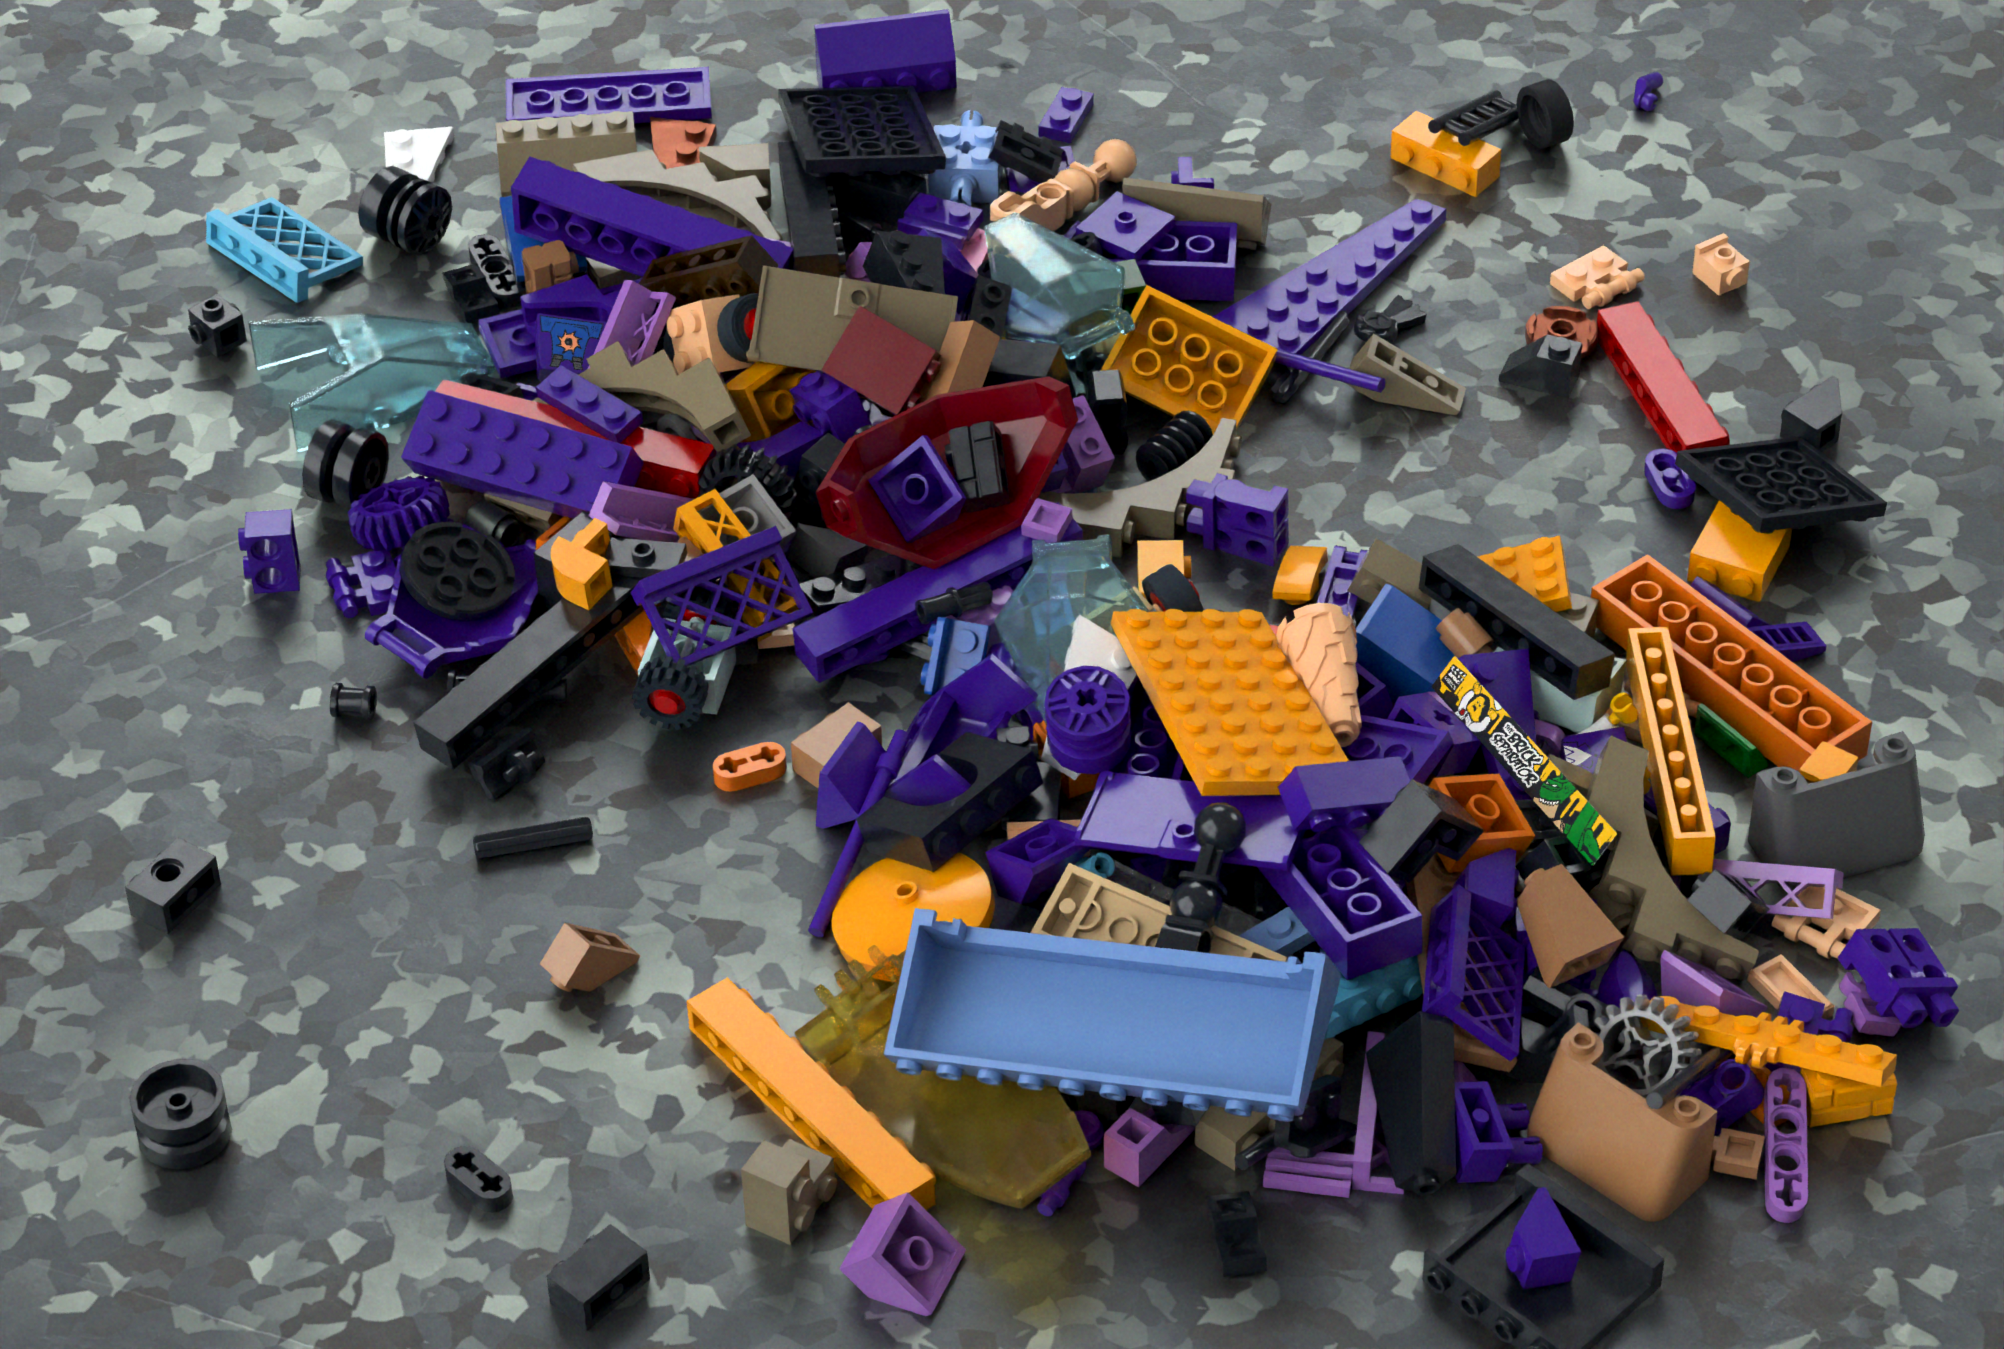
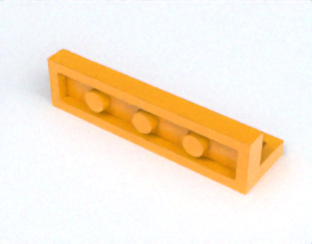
(700, 533)

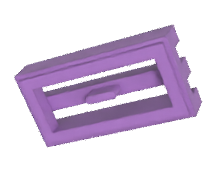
(1322, 1165)

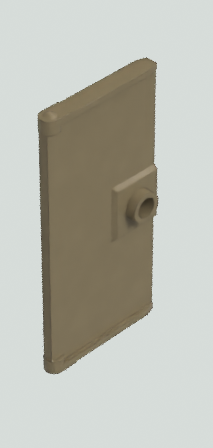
(807, 313)

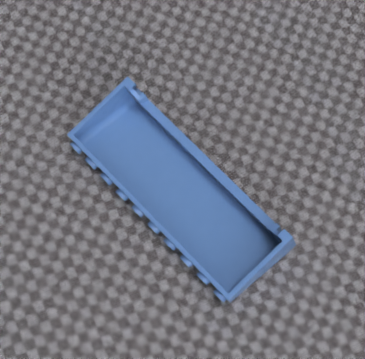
(1111, 1018)

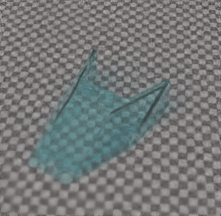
(389, 363)

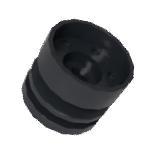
(405, 210)

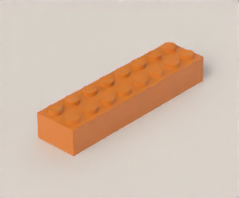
(1731, 667)

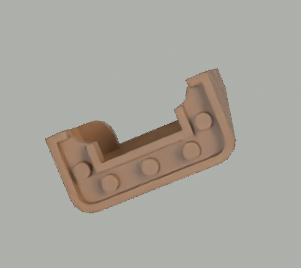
(1614, 1139)

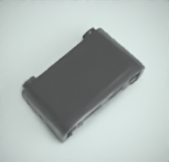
(1844, 820)

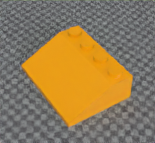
(1189, 361)

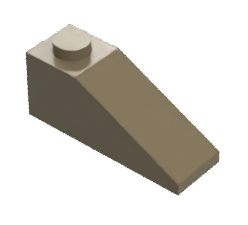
(1406, 379)

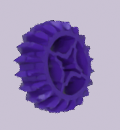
(396, 511)

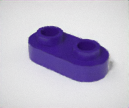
(1667, 480)

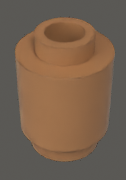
(1464, 634)

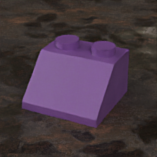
(903, 1256)

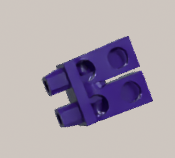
(1240, 518)
(1902, 975)

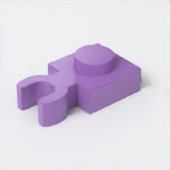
(1863, 1008)

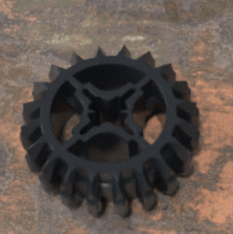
(745, 463)

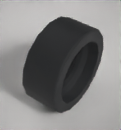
(1545, 113)

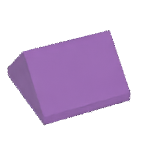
(1701, 986)

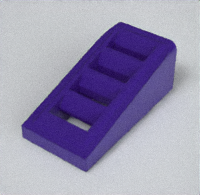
(1784, 632)

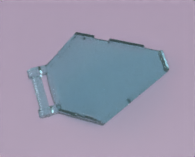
(1057, 286)
(1058, 587)

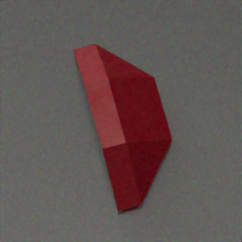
(1034, 428)

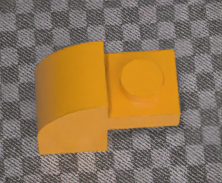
(580, 565)

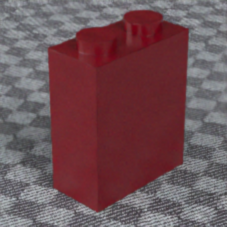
(882, 362)

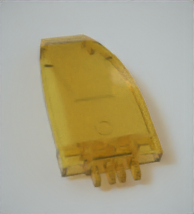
(973, 1134)

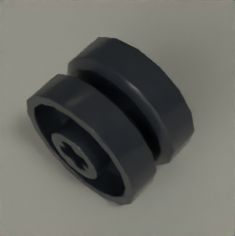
(344, 463)
(180, 1113)

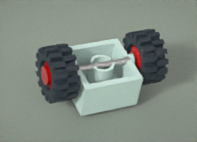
(677, 692)

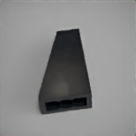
(1417, 1101)

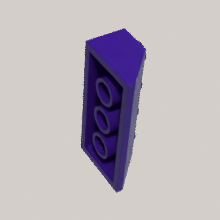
(887, 52)

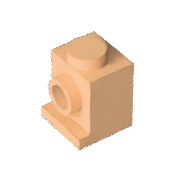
(1720, 265)

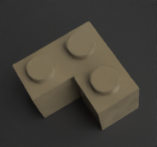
(785, 1188)

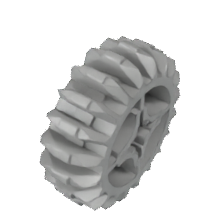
(1638, 1036)

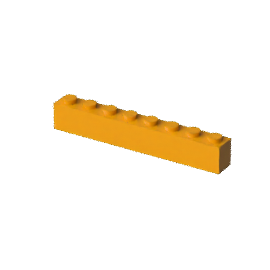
(1672, 752)
(807, 1096)

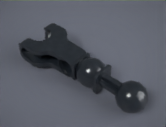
(1198, 900)

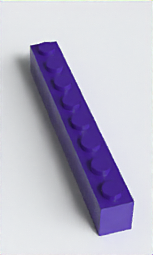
(888, 613)

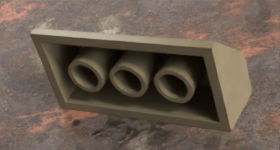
(561, 141)
(1207, 205)

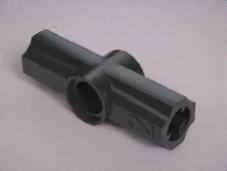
(1560, 998)

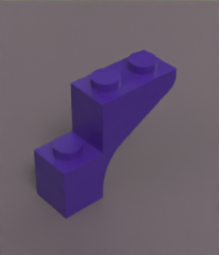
(572, 299)

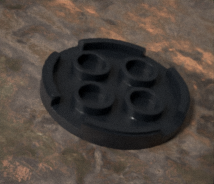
(457, 571)

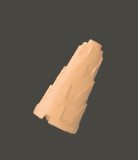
(1324, 656)

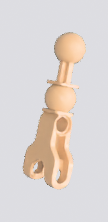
(1070, 189)

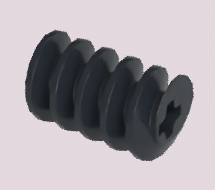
(1173, 445)

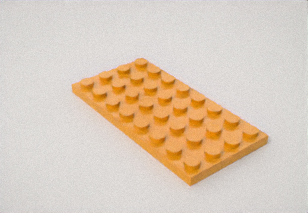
(1226, 697)

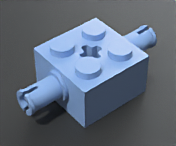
(968, 170)

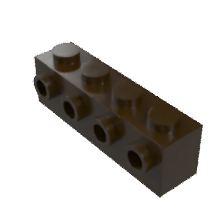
(709, 271)

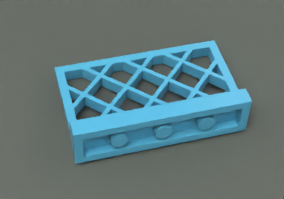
(270, 259)

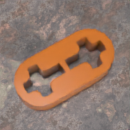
(749, 766)

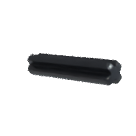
(532, 837)

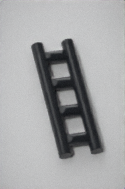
(1476, 118)

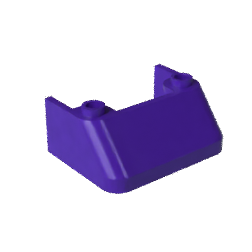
(971, 703)

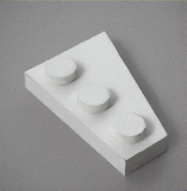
(418, 150)

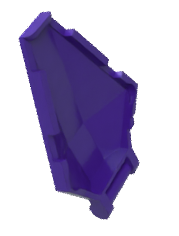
(433, 640)

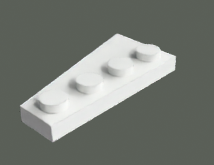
(1093, 647)

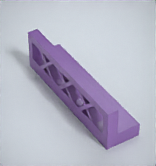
(633, 320)
(637, 512)
(1783, 874)
(1365, 1136)

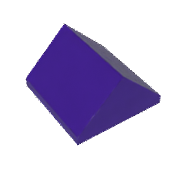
(919, 491)
(847, 777)

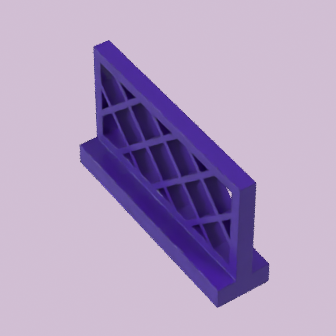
(701, 573)
(1450, 962)

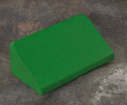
(1728, 742)

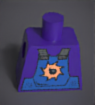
(564, 343)

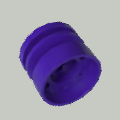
(1088, 719)

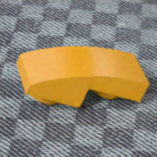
(1299, 574)

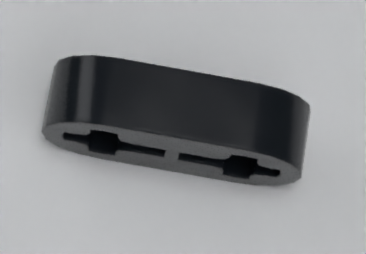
(484, 1173)

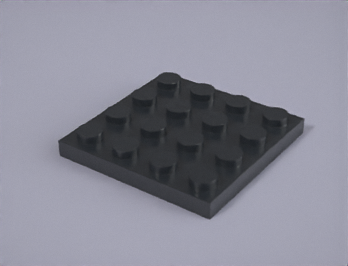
(1780, 484)

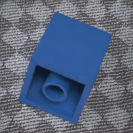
(1401, 644)

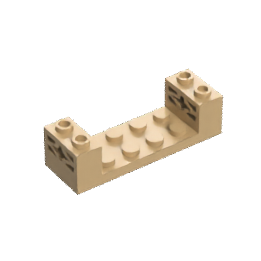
(1106, 911)

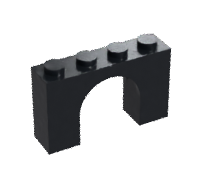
(934, 833)

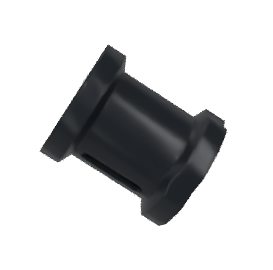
(353, 701)

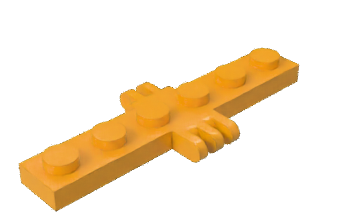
(1782, 1043)

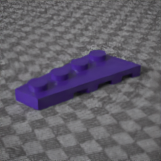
(1509, 682)

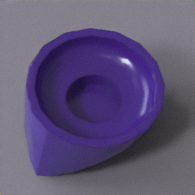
(1625, 979)

